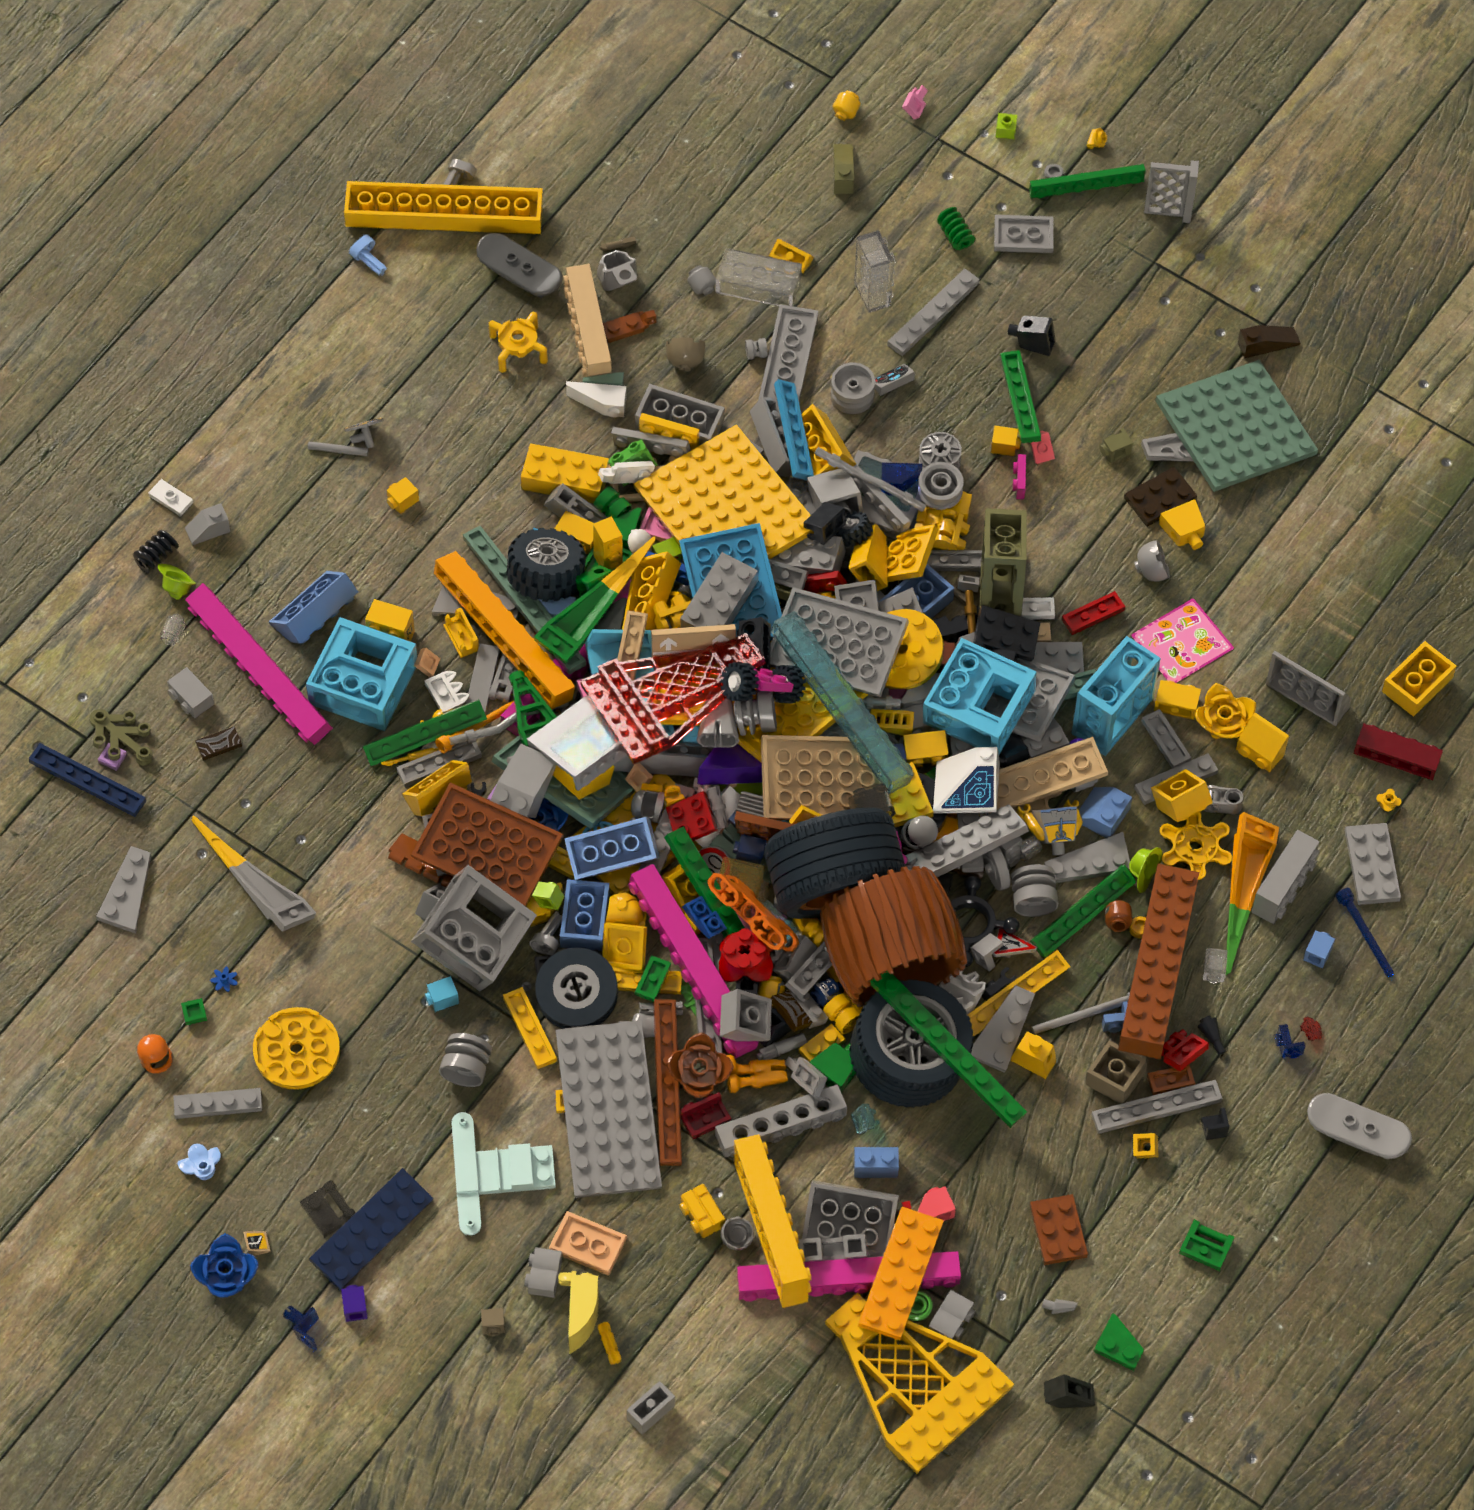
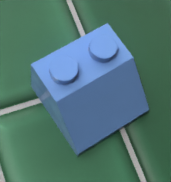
(1105, 810)

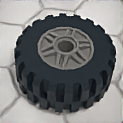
(545, 564)

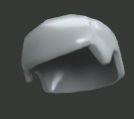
(737, 1233)

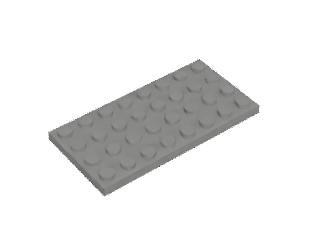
(608, 1109)

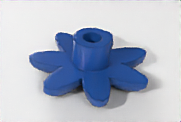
(224, 979)

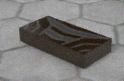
(218, 743)
(791, 1011)

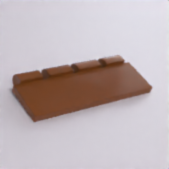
(402, 850)

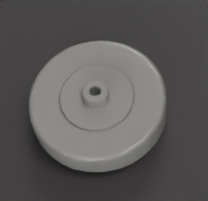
(997, 869)

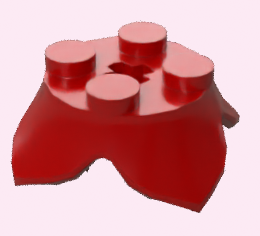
(735, 965)

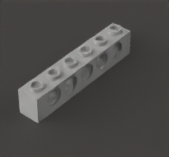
(788, 1111)

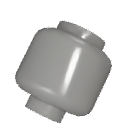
(701, 280)

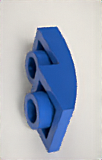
(706, 921)

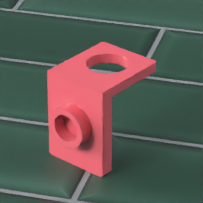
(1043, 449)

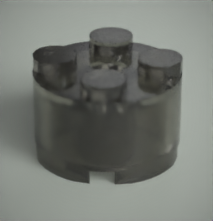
(876, 797)

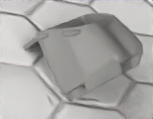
(616, 270)

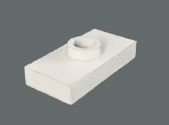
(170, 497)

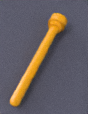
(443, 742)

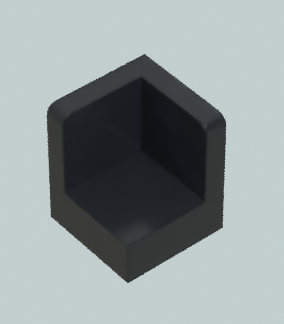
(1216, 1125)

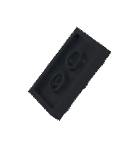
(1006, 632)

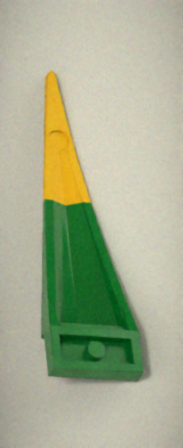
(571, 627)

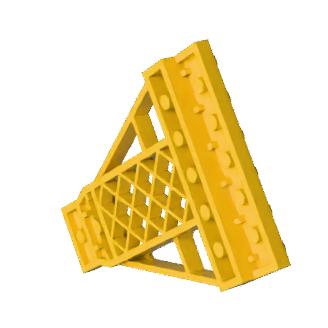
(947, 1413)

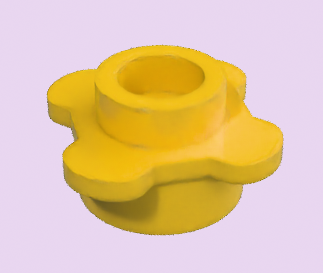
(1388, 805)

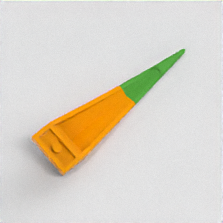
(1251, 855)

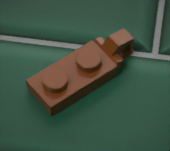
(628, 325)

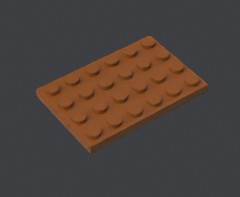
(489, 839)

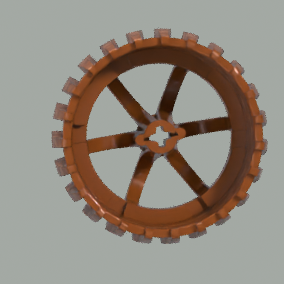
(893, 926)

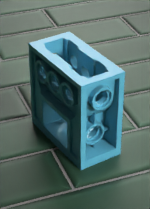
(983, 675)
(356, 686)
(1116, 695)

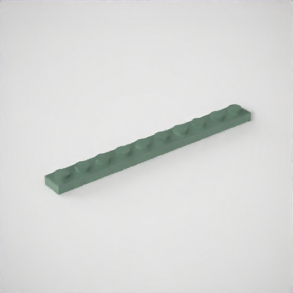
(531, 609)

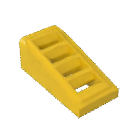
(900, 715)

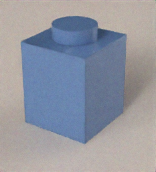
(1319, 949)

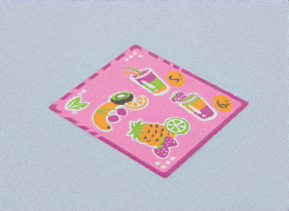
(1183, 641)

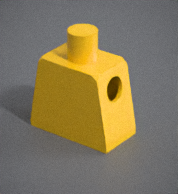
(1184, 524)
(1035, 1055)

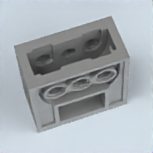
(465, 940)

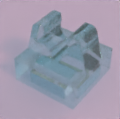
(864, 1119)

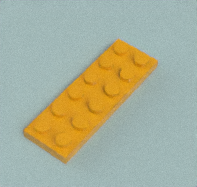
(900, 1273)

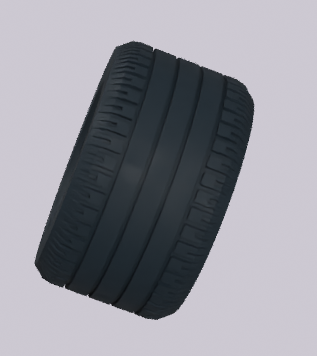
(828, 854)

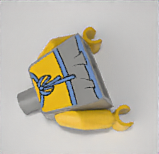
(1053, 824)

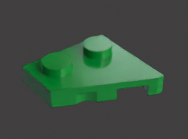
(1119, 1344)

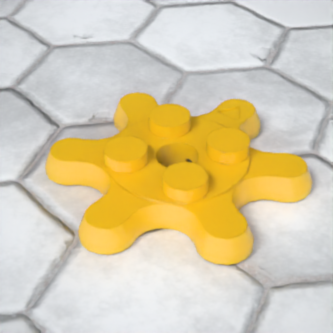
(1195, 832)

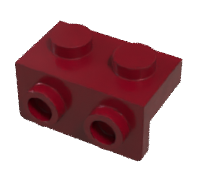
(704, 1115)

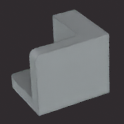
(984, 949)

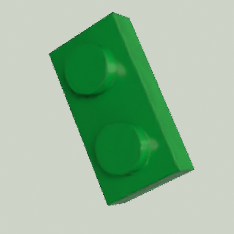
(653, 978)

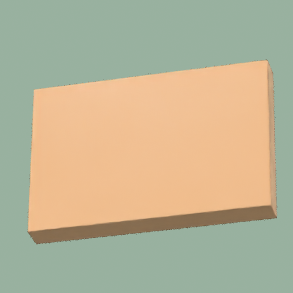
(588, 1243)

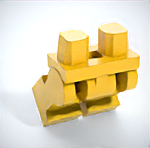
(949, 525)
(670, 617)

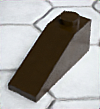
(1266, 339)

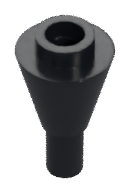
(1210, 1029)

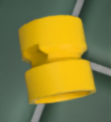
(841, 1012)

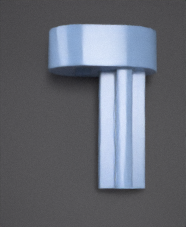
(361, 251)

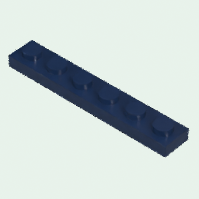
(87, 780)

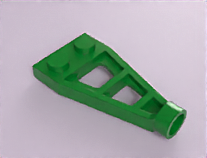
(522, 686)

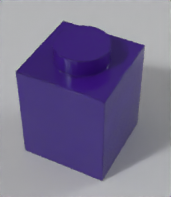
(354, 1303)

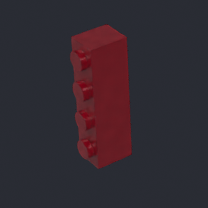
(1398, 751)

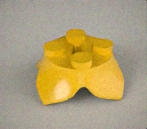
(1220, 702)

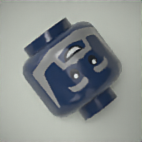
(826, 990)

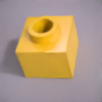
(1140, 1141)

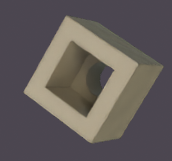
(492, 1321)

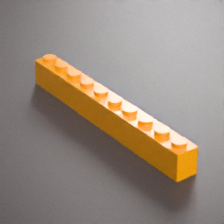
(504, 629)

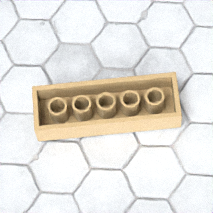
(586, 321)

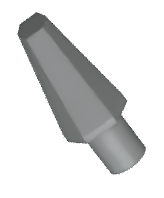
(1059, 1306)

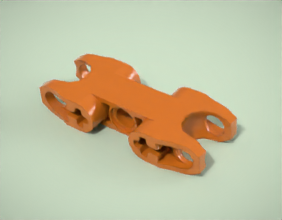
(763, 923)

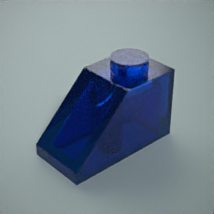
(900, 475)

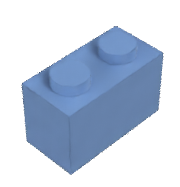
(876, 1162)

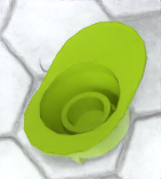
(175, 581)
(1144, 866)

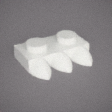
(445, 692)

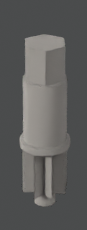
(781, 1047)

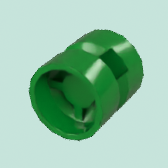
(609, 502)

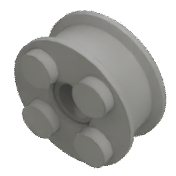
(936, 496)

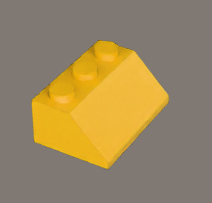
(429, 791)

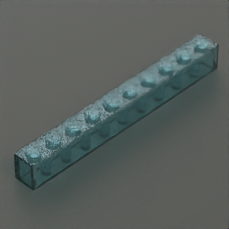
(842, 702)

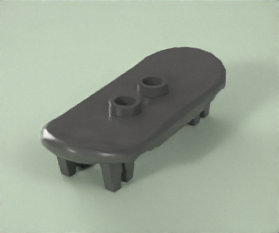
(518, 265)

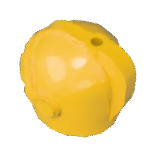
(625, 910)

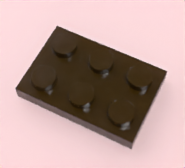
(1159, 495)

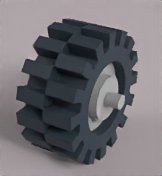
(856, 529)

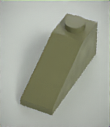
(843, 168)

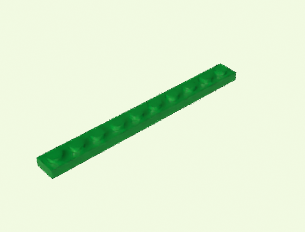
(949, 1049)

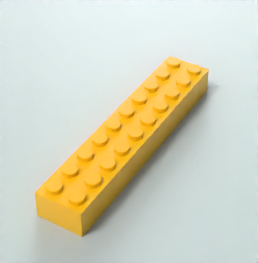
(443, 207)

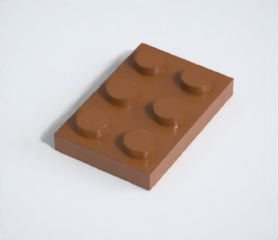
(1058, 1229)

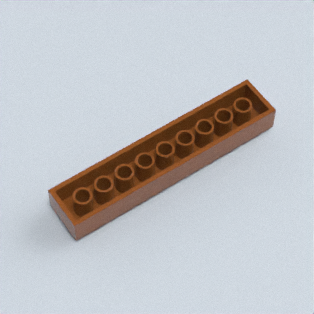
(1158, 961)

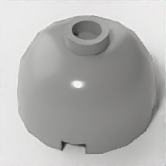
(1152, 562)

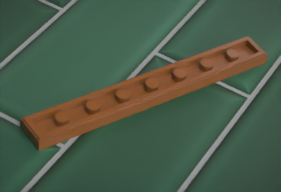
(666, 1086)

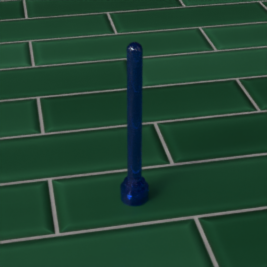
(1346, 898)

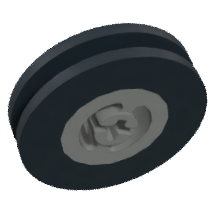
(575, 964)

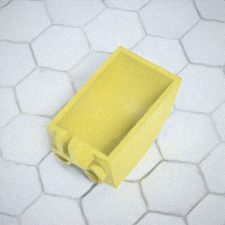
(583, 1306)

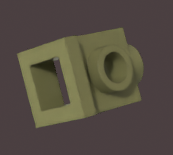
(1117, 446)

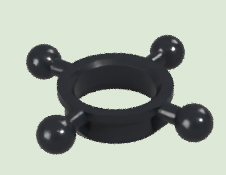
(1010, 925)

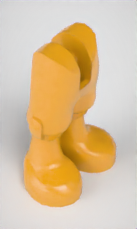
(762, 1073)

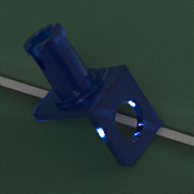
(302, 1324)

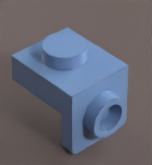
(1114, 1022)

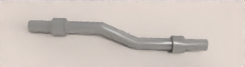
(835, 461)
(471, 735)

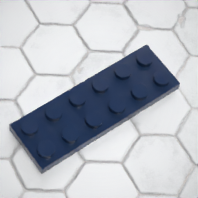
(371, 1229)

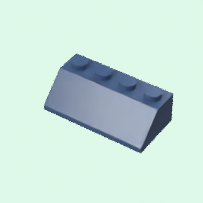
(314, 606)

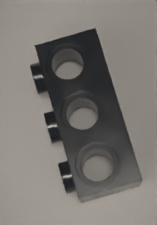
(761, 636)

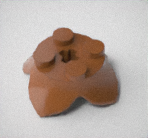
(700, 1050)

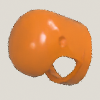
(151, 1050)

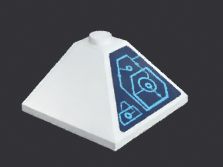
(967, 782)

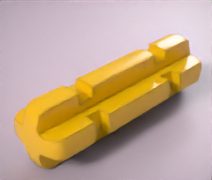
(609, 1343)

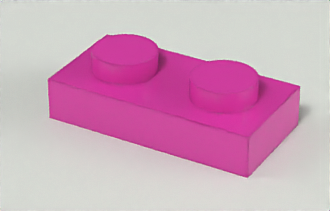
(1020, 483)

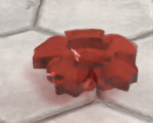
(1311, 1028)

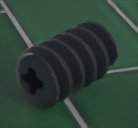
(154, 549)

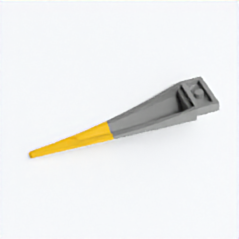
(272, 898)

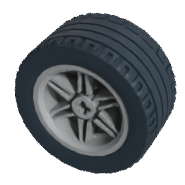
(906, 1079)

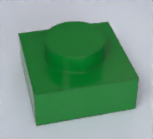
(194, 1011)

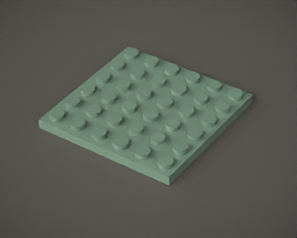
(1236, 425)

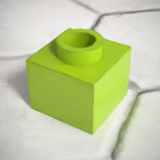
(1006, 126)
(548, 895)

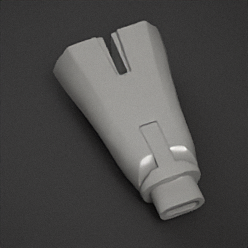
(719, 727)

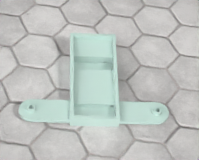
(494, 1171)

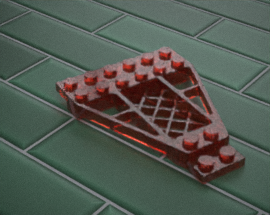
(637, 721)

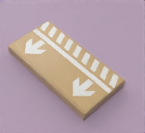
(689, 639)

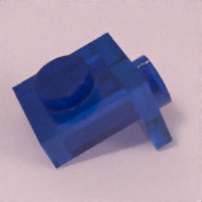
(1286, 1046)

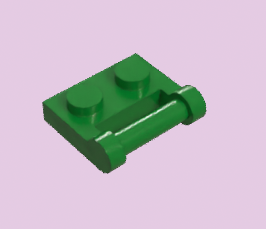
(1204, 1250)

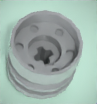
(940, 448)
(755, 712)
(1034, 890)
(465, 1059)

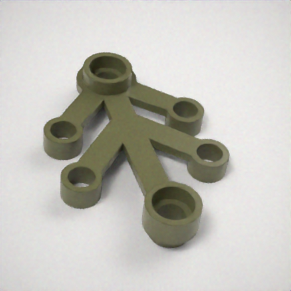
(120, 733)

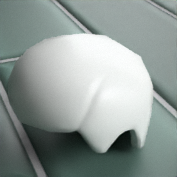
(637, 539)

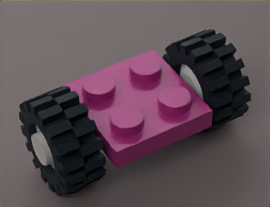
(742, 679)

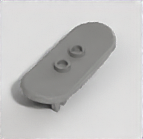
(1359, 1126)

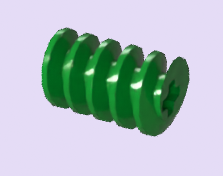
(955, 229)

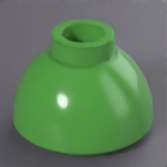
(921, 1308)

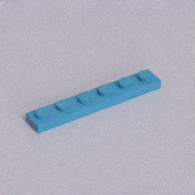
(793, 429)

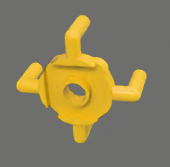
(521, 347)

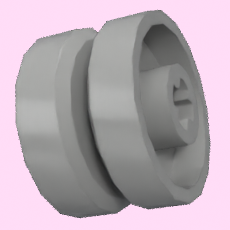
(852, 388)

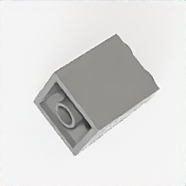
(835, 488)

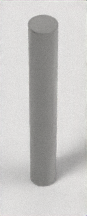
(338, 448)

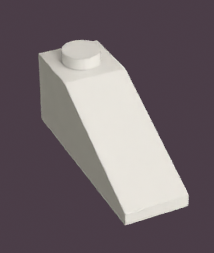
(602, 398)

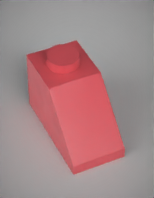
(938, 1204)

